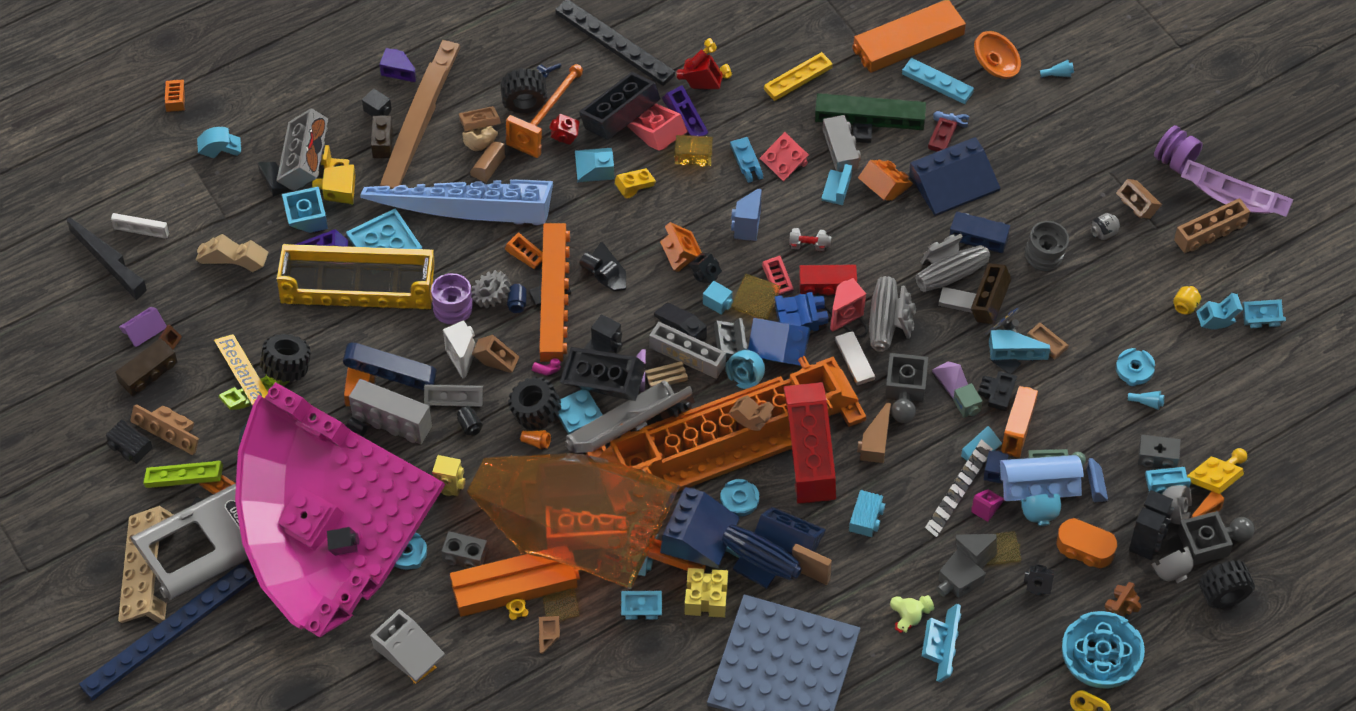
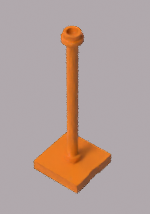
(528, 136)

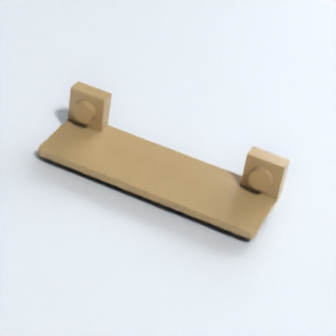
(138, 578)

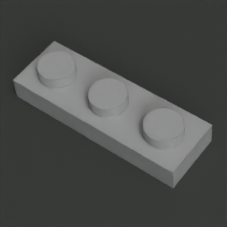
(453, 395)

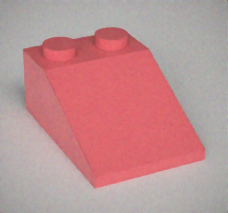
(658, 126)

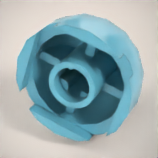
(745, 368)
(1041, 508)

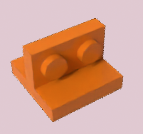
(679, 246)

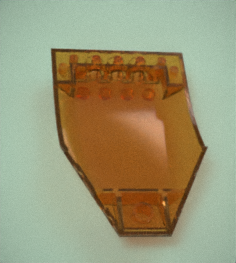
(576, 510)

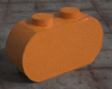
(1086, 543)

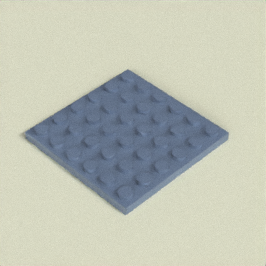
(782, 660)

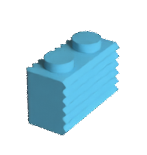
(866, 513)

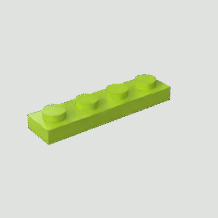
(183, 474)

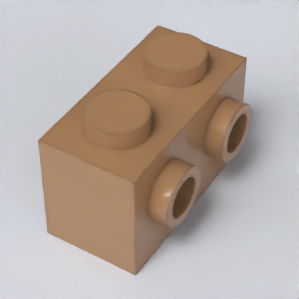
(1138, 198)

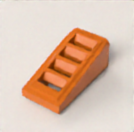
(174, 105)
(524, 243)
(1212, 503)

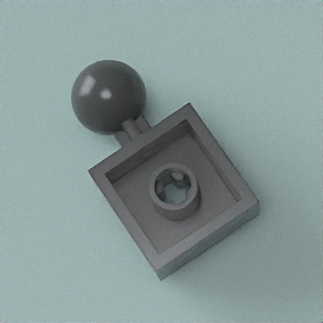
(906, 382)
(1210, 539)

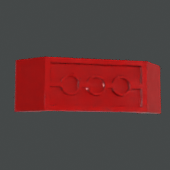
(810, 442)

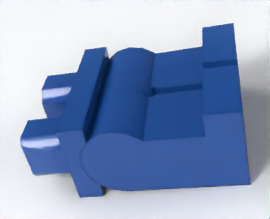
(801, 310)

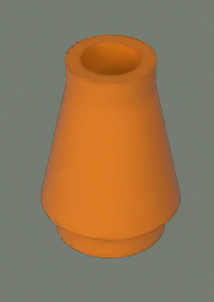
(538, 439)

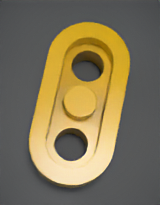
(1091, 702)

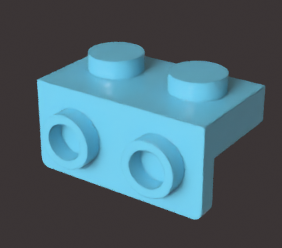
(1263, 312)
(1161, 479)
(641, 604)

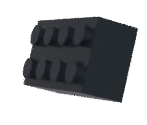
(619, 105)

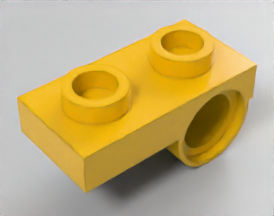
(631, 182)

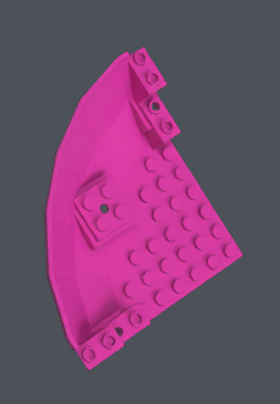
(340, 482)

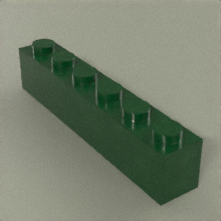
(873, 111)

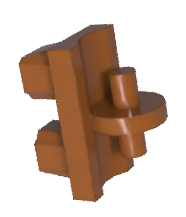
(1127, 600)

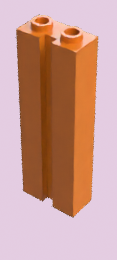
(909, 35)
(509, 579)

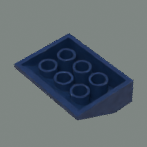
(954, 176)
(697, 529)

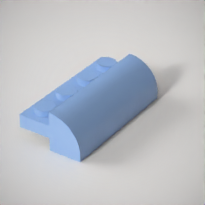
(1041, 476)

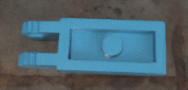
(746, 158)

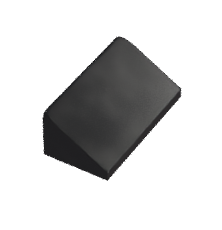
(269, 172)

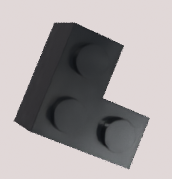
(605, 336)

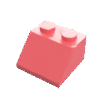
(848, 304)

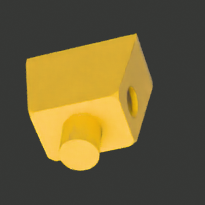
(337, 184)

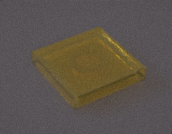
(755, 297)

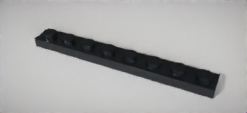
(615, 42)

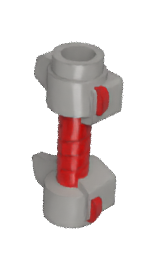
(821, 240)

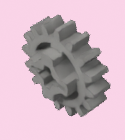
(491, 289)

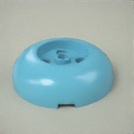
(1103, 629)

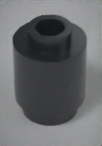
(469, 421)

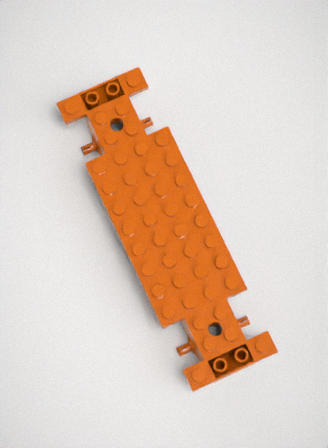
(712, 443)

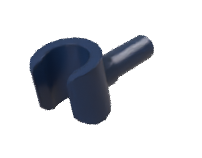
(545, 71)

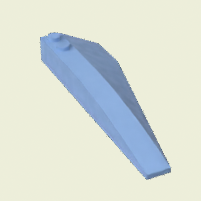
(514, 202)

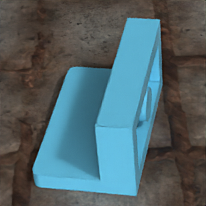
(837, 185)

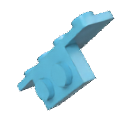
(940, 642)

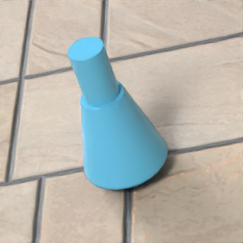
(1062, 69)
(1151, 399)

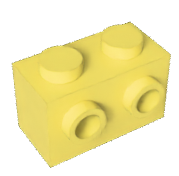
(451, 473)

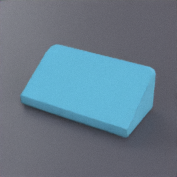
(987, 436)

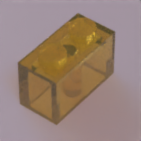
(693, 150)

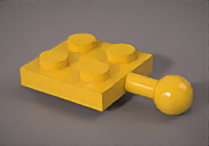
(1218, 474)

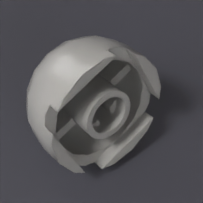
(1181, 500)
(1175, 566)

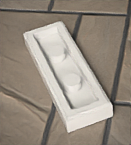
(140, 225)
(854, 358)

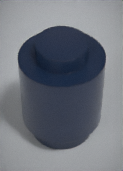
(516, 298)

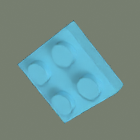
(578, 410)

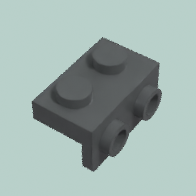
(730, 336)

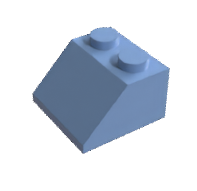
(747, 216)

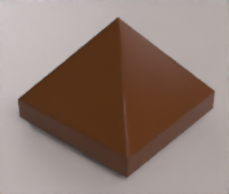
(170, 336)

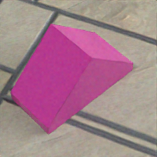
(986, 504)

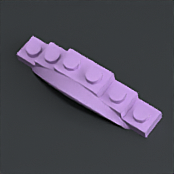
(1227, 189)

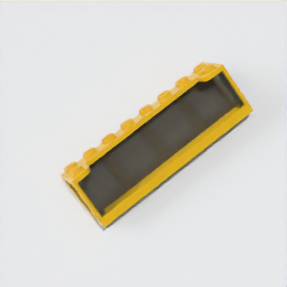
(356, 276)

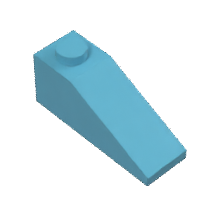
(1012, 345)

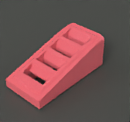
(777, 261)

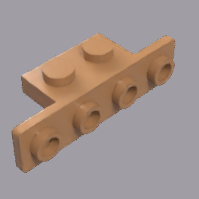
(168, 426)

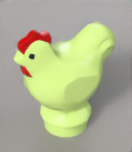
(910, 611)

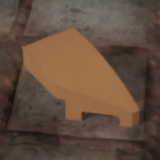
(548, 632)

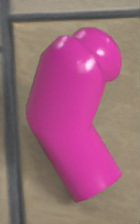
(547, 370)

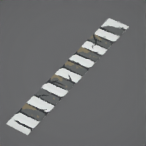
(958, 488)

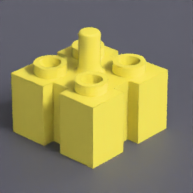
(706, 592)

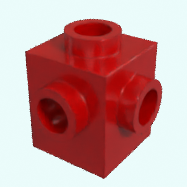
(564, 129)

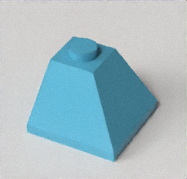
(594, 164)

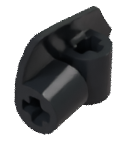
(605, 268)

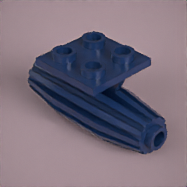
(759, 557)

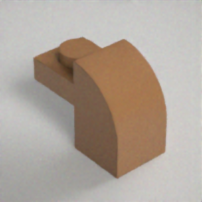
(751, 414)

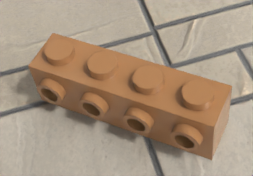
(1212, 226)

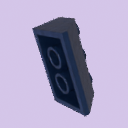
(788, 530)

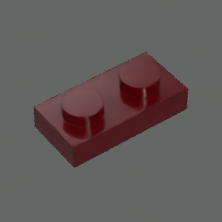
(942, 134)

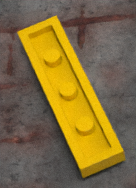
(798, 76)

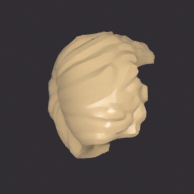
(479, 138)

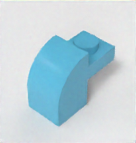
(216, 140)
(1219, 315)

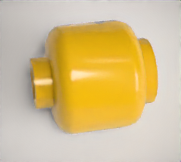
(1187, 300)

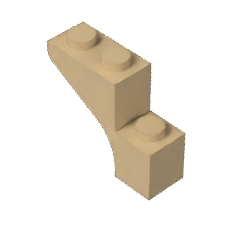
(224, 250)

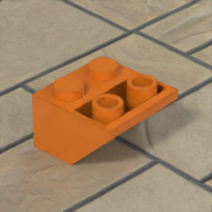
(885, 179)

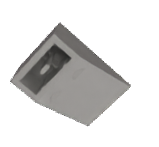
(406, 645)

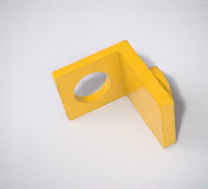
(328, 162)

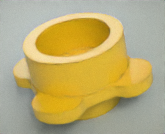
(517, 603)

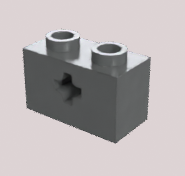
(1158, 451)

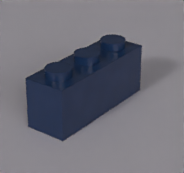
(980, 231)

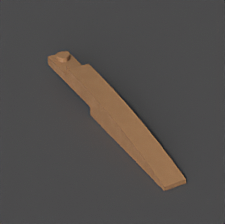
(419, 114)

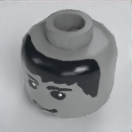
(1105, 226)

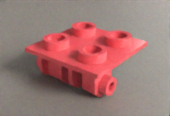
(784, 156)

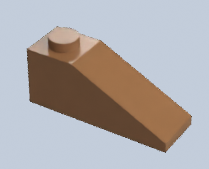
(874, 438)

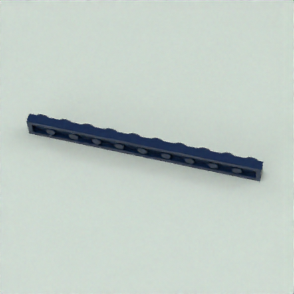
(166, 632)

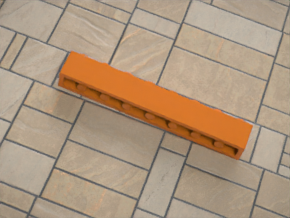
(553, 292)

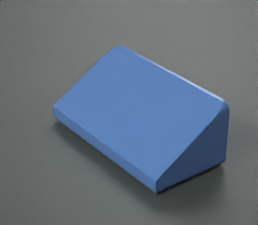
(1096, 481)

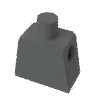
(960, 575)

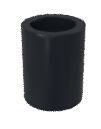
(357, 426)

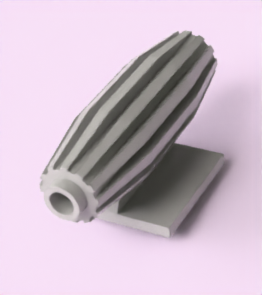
(949, 263)
(889, 312)

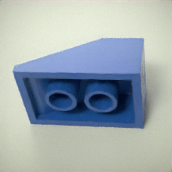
(778, 340)

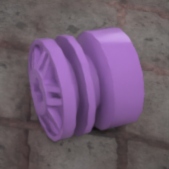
(1177, 149)
(451, 298)

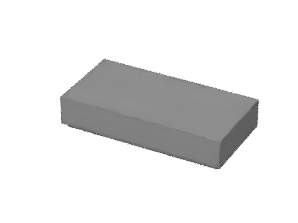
(956, 299)

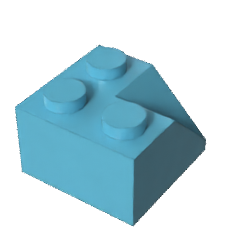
(305, 210)

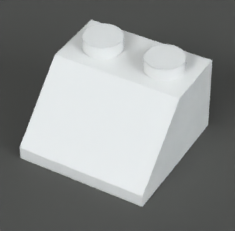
(459, 346)

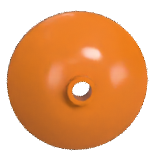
(997, 55)

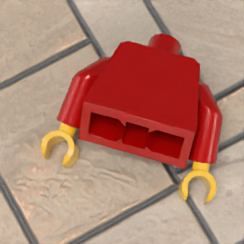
(703, 71)

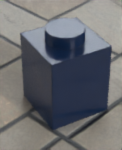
(992, 468)

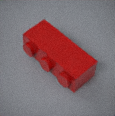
(824, 278)

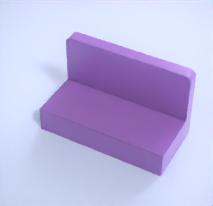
(143, 326)

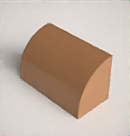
(488, 161)

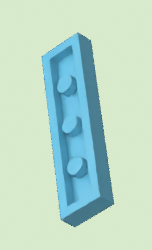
(937, 80)

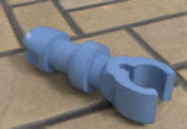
(952, 117)

